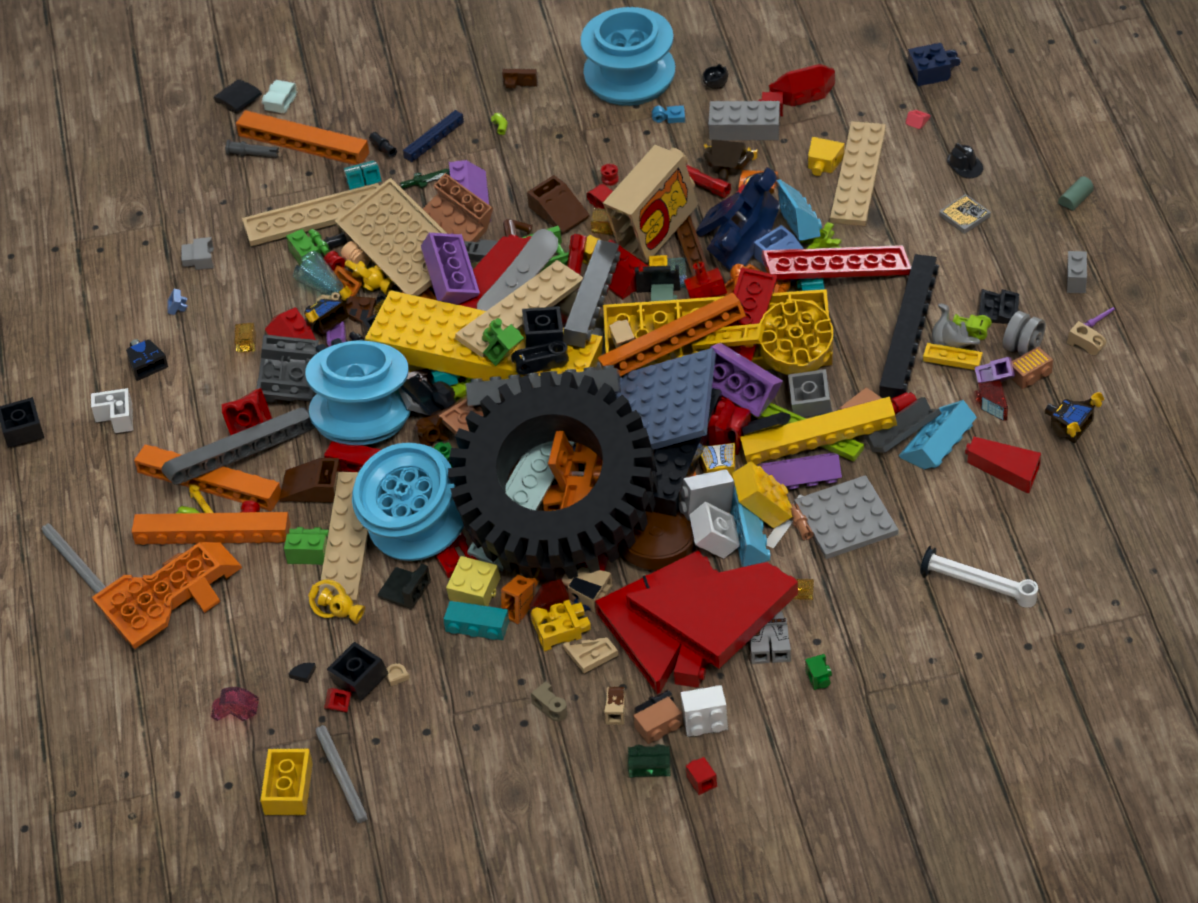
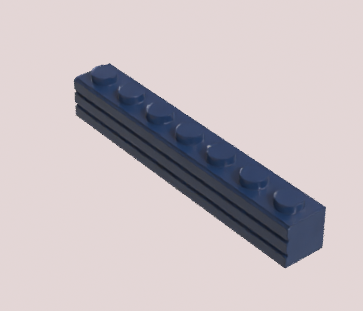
(433, 136)

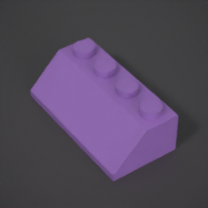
(471, 178)
(449, 268)
(743, 380)
(805, 470)

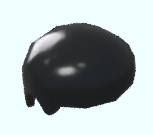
(715, 76)

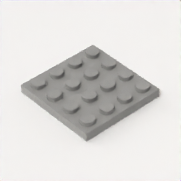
(846, 517)

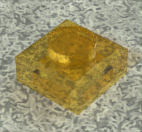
(805, 589)

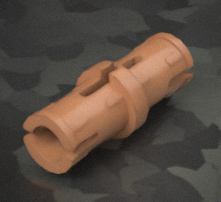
(800, 523)

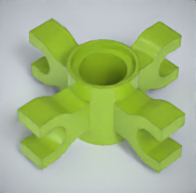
(824, 240)

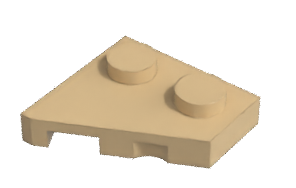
(591, 653)

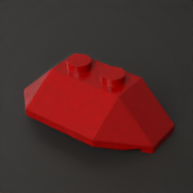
(804, 84)
(289, 325)

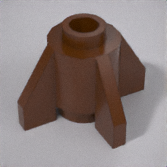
(429, 430)

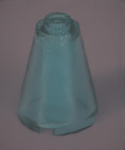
(317, 274)

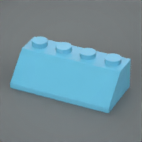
(797, 212)
(939, 436)
(750, 534)

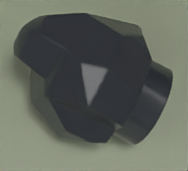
(443, 394)

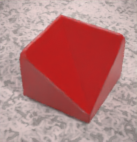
(337, 700)

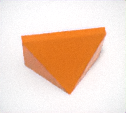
(348, 280)

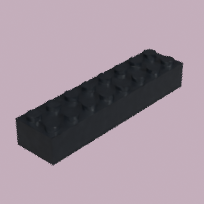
(679, 462)

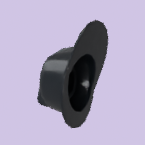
(965, 162)

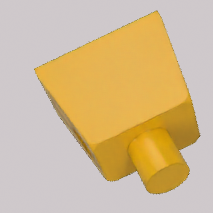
(825, 155)

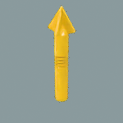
(194, 492)

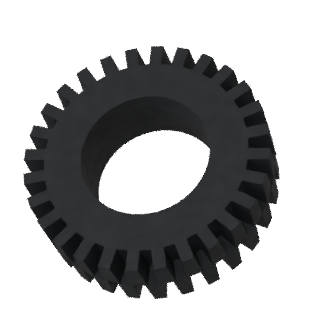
(563, 535)

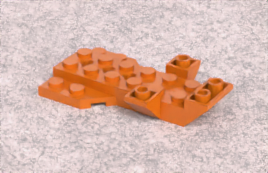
(144, 604)

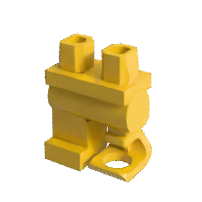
(560, 623)

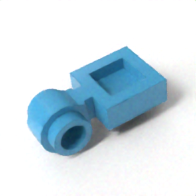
(674, 114)

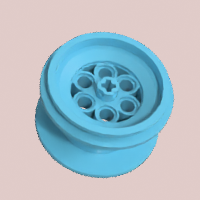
(628, 55)
(357, 392)
(400, 483)

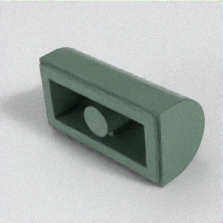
(1076, 193)

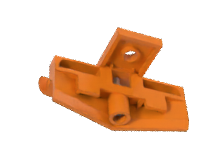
(565, 468)

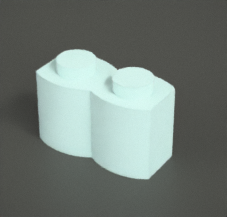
(279, 96)

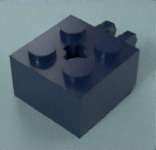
(931, 63)

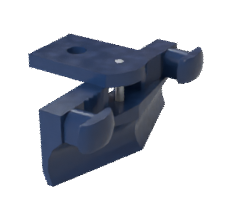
(757, 211)

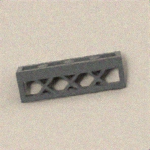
(908, 422)

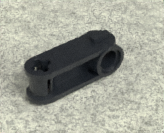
(540, 357)

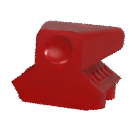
(246, 412)
(727, 424)

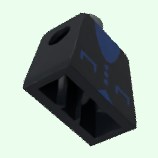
(145, 358)

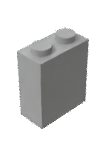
(711, 487)

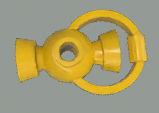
(372, 277)
(340, 604)

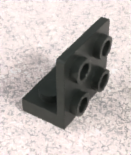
(405, 586)

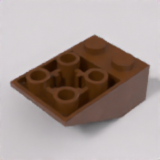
(556, 204)
(311, 481)

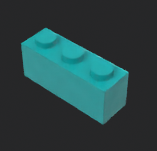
(476, 620)

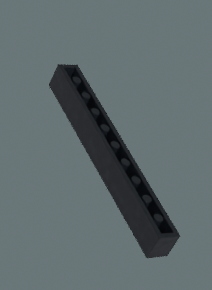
(908, 326)

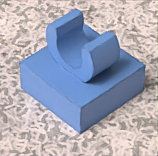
(176, 302)

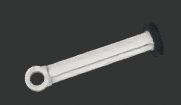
(1023, 592)

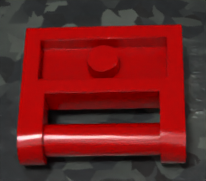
(449, 557)

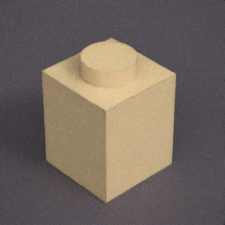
(621, 333)

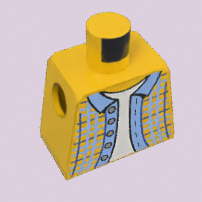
(718, 458)

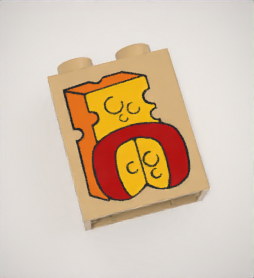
(651, 202)

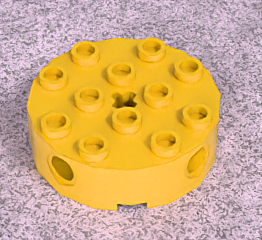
(796, 337)

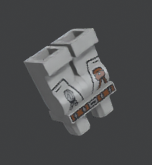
(775, 633)

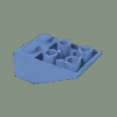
(776, 240)

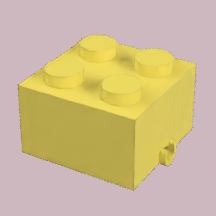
(473, 582)

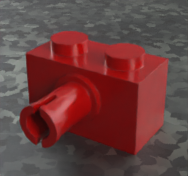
(705, 283)

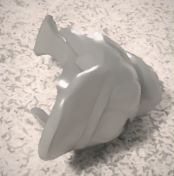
(950, 334)

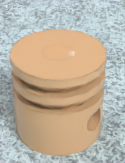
(354, 253)

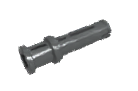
(243, 148)

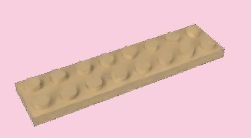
(858, 173)
(304, 215)
(541, 291)
(345, 541)

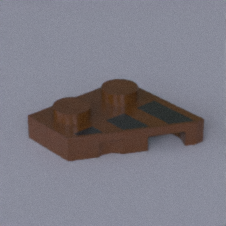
(360, 307)

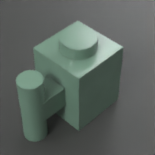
(662, 292)

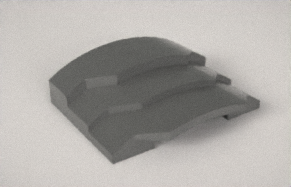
(284, 368)

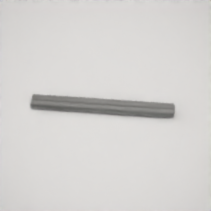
(70, 555)
(341, 774)

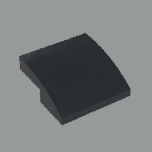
(237, 95)
(998, 306)
(766, 423)

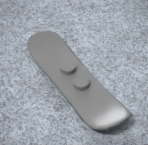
(525, 266)

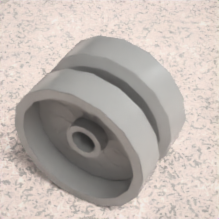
(1023, 333)

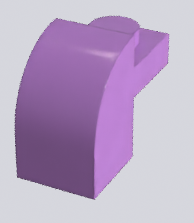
(996, 370)

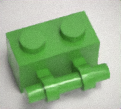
(301, 244)
(500, 341)
(306, 546)

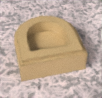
(397, 674)

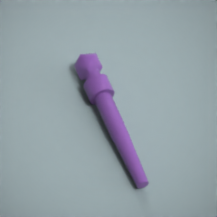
(1090, 323)

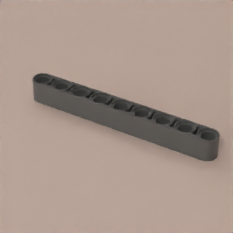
(237, 446)

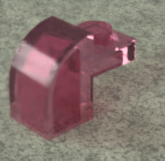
(235, 701)

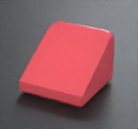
(917, 119)

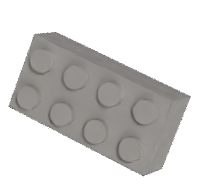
(744, 120)

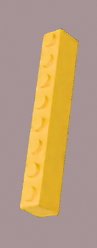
(819, 431)

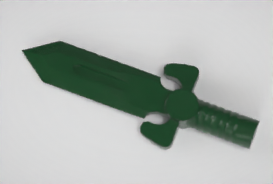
(422, 181)

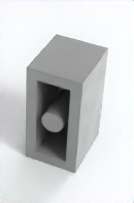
(1076, 271)

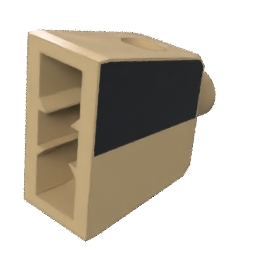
(588, 586)

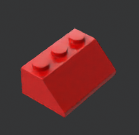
(624, 278)

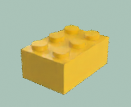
(762, 494)
(286, 782)

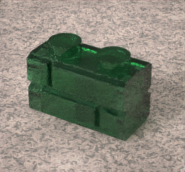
(649, 761)

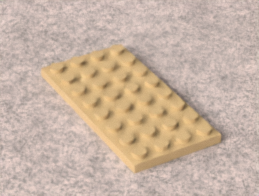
(391, 233)

